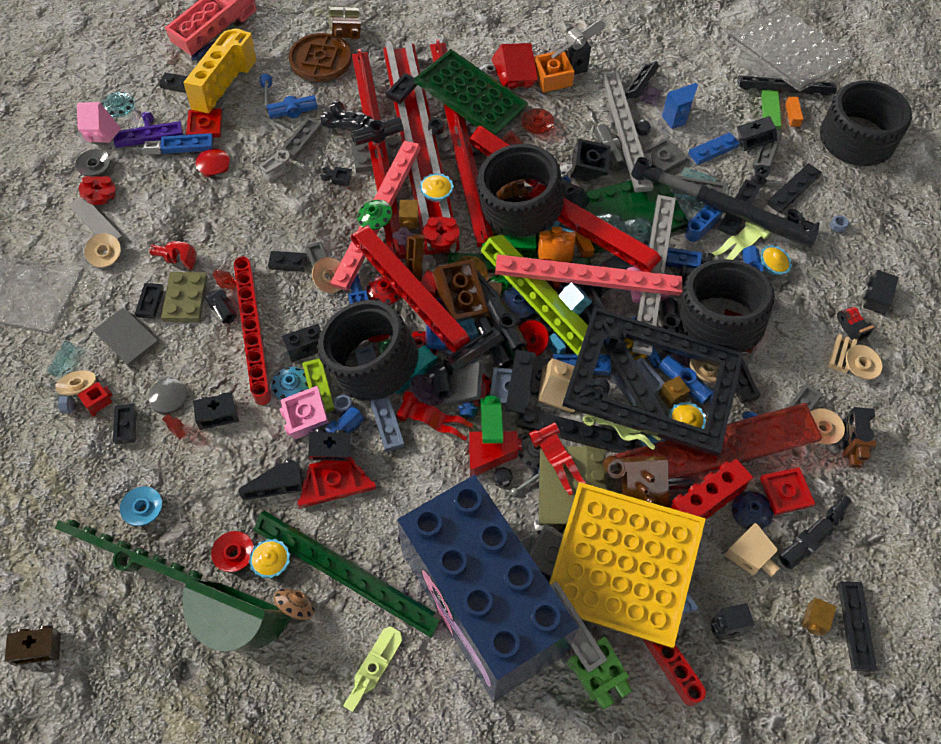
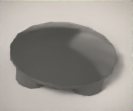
(167, 395)

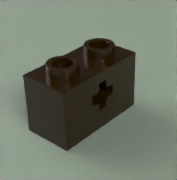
(32, 646)

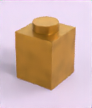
(408, 213)
(674, 392)
(818, 617)

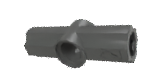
(606, 137)

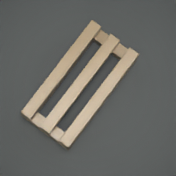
(846, 342)

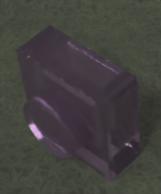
(650, 95)

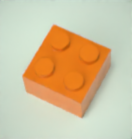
(553, 73)

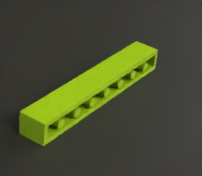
(541, 297)

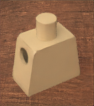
(754, 552)

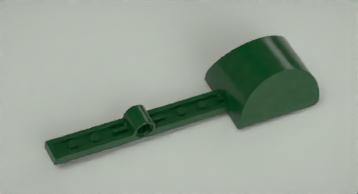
(213, 611)

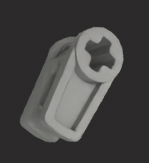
(276, 166)

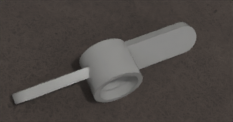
(578, 38)

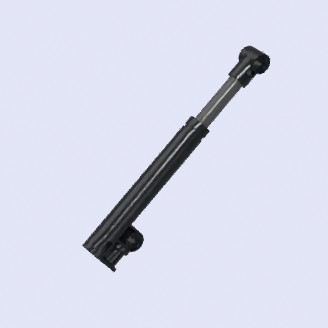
(790, 226)

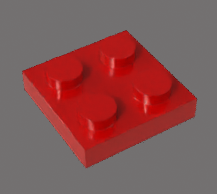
(205, 123)
(787, 491)

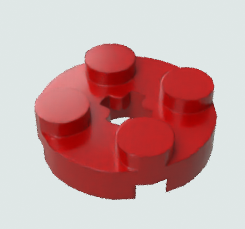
(103, 184)
(437, 224)

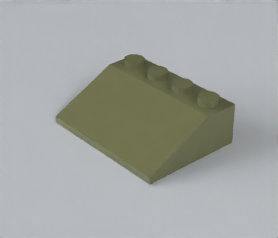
(553, 498)

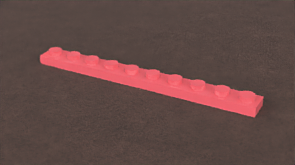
(388, 191)
(588, 275)

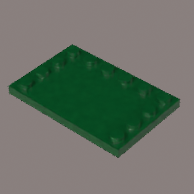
(471, 92)
(627, 204)

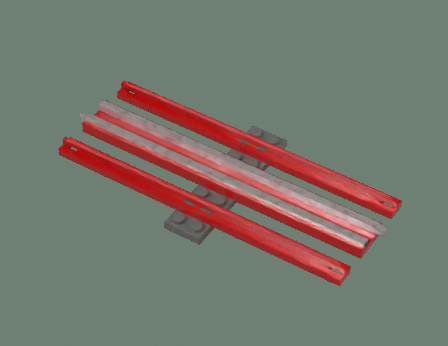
(434, 148)

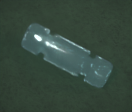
(60, 358)

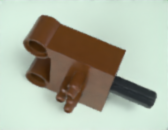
(646, 478)

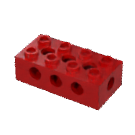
(715, 491)

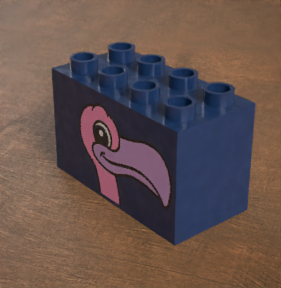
(485, 587)

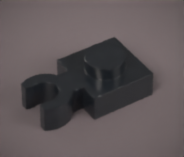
(338, 176)

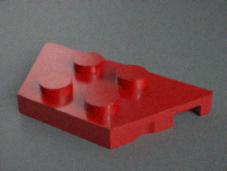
(333, 481)

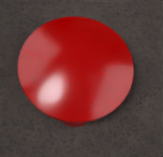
(212, 162)

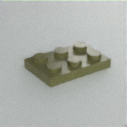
(184, 297)

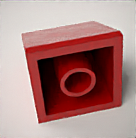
(515, 65)

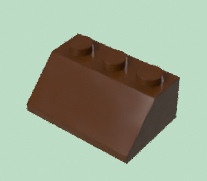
(460, 290)

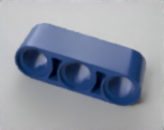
(702, 223)

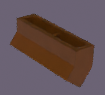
(415, 255)

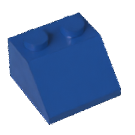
(679, 105)

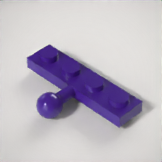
(147, 133)

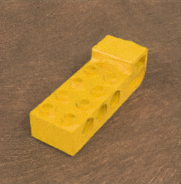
(219, 69)

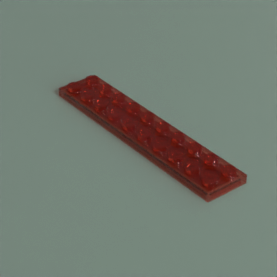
(742, 441)

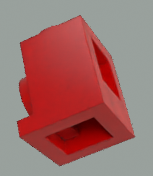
(95, 398)

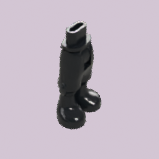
(344, 120)

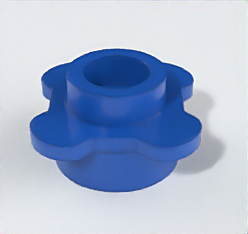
(467, 410)

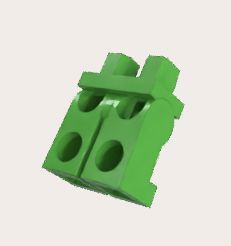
(602, 678)

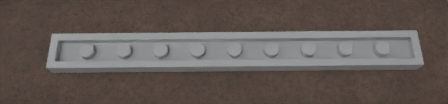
(625, 126)
(659, 242)

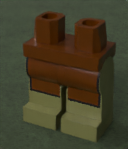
(344, 26)

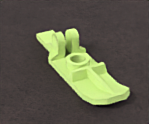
(380, 655)

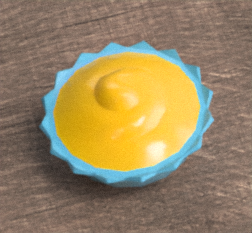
(436, 187)
(775, 260)
(688, 414)
(269, 558)

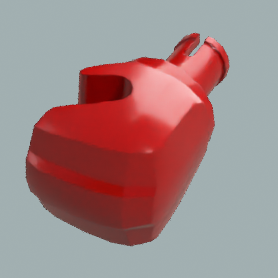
(172, 249)

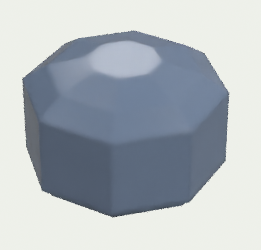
(839, 223)
(342, 403)
(66, 404)

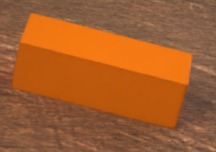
(794, 111)
(584, 245)

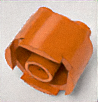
(556, 245)

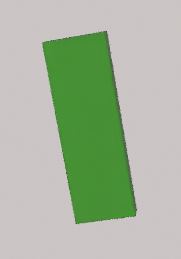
(771, 106)

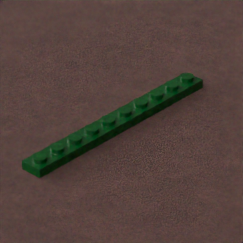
(349, 574)

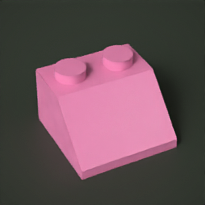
(96, 122)

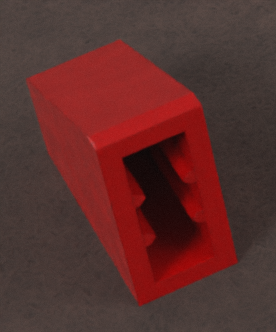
(490, 455)

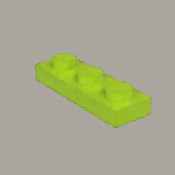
(316, 376)

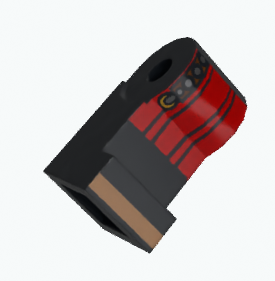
(854, 324)

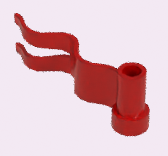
(430, 415)
(556, 454)

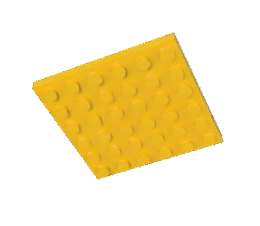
(627, 563)

